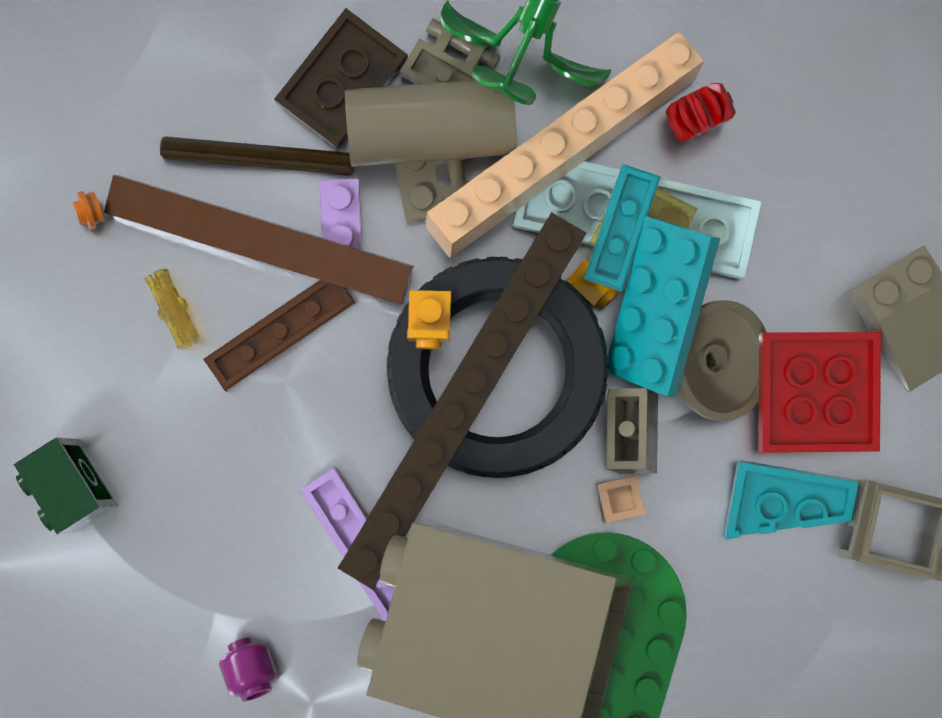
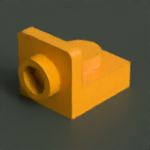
(429, 318)

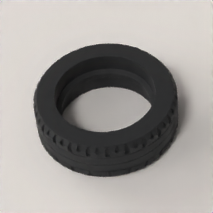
(582, 390)

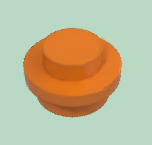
(88, 209)

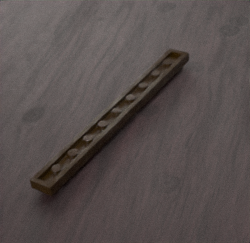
(463, 398)

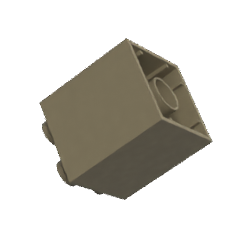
(492, 629)

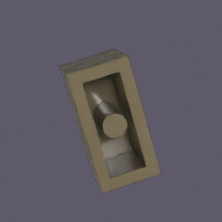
(632, 431)

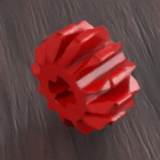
(700, 111)

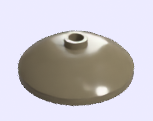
(729, 379)

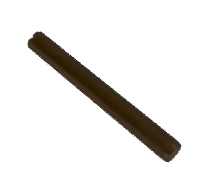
(255, 155)

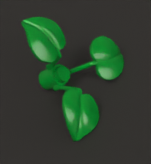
(535, 20)

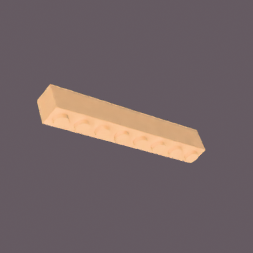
(563, 145)

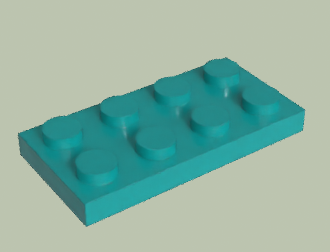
(661, 305)

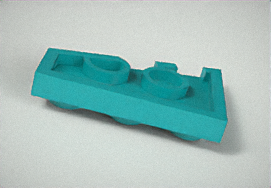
(785, 498)

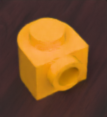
(591, 292)

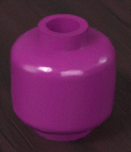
(248, 669)

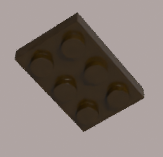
(345, 58)

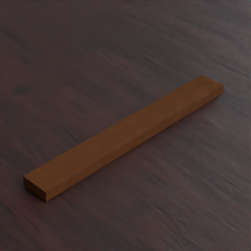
(258, 239)

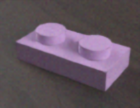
(341, 211)

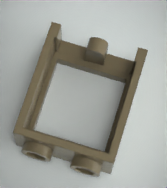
(864, 525)

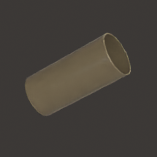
(428, 123)

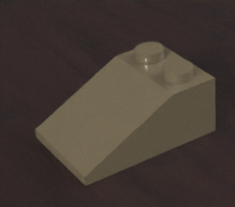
(907, 310)

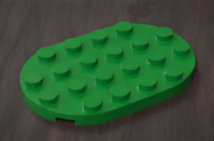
(651, 624)

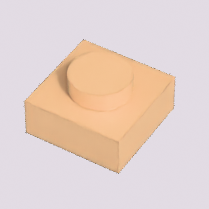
(621, 499)

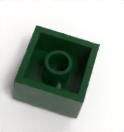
(64, 485)

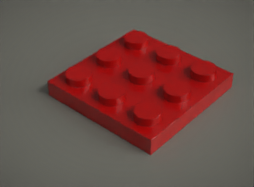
(819, 392)

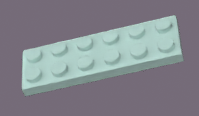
(586, 191)

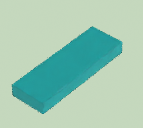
(621, 227)

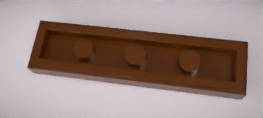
(278, 333)

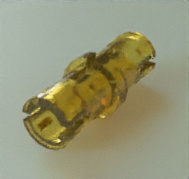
(172, 309)

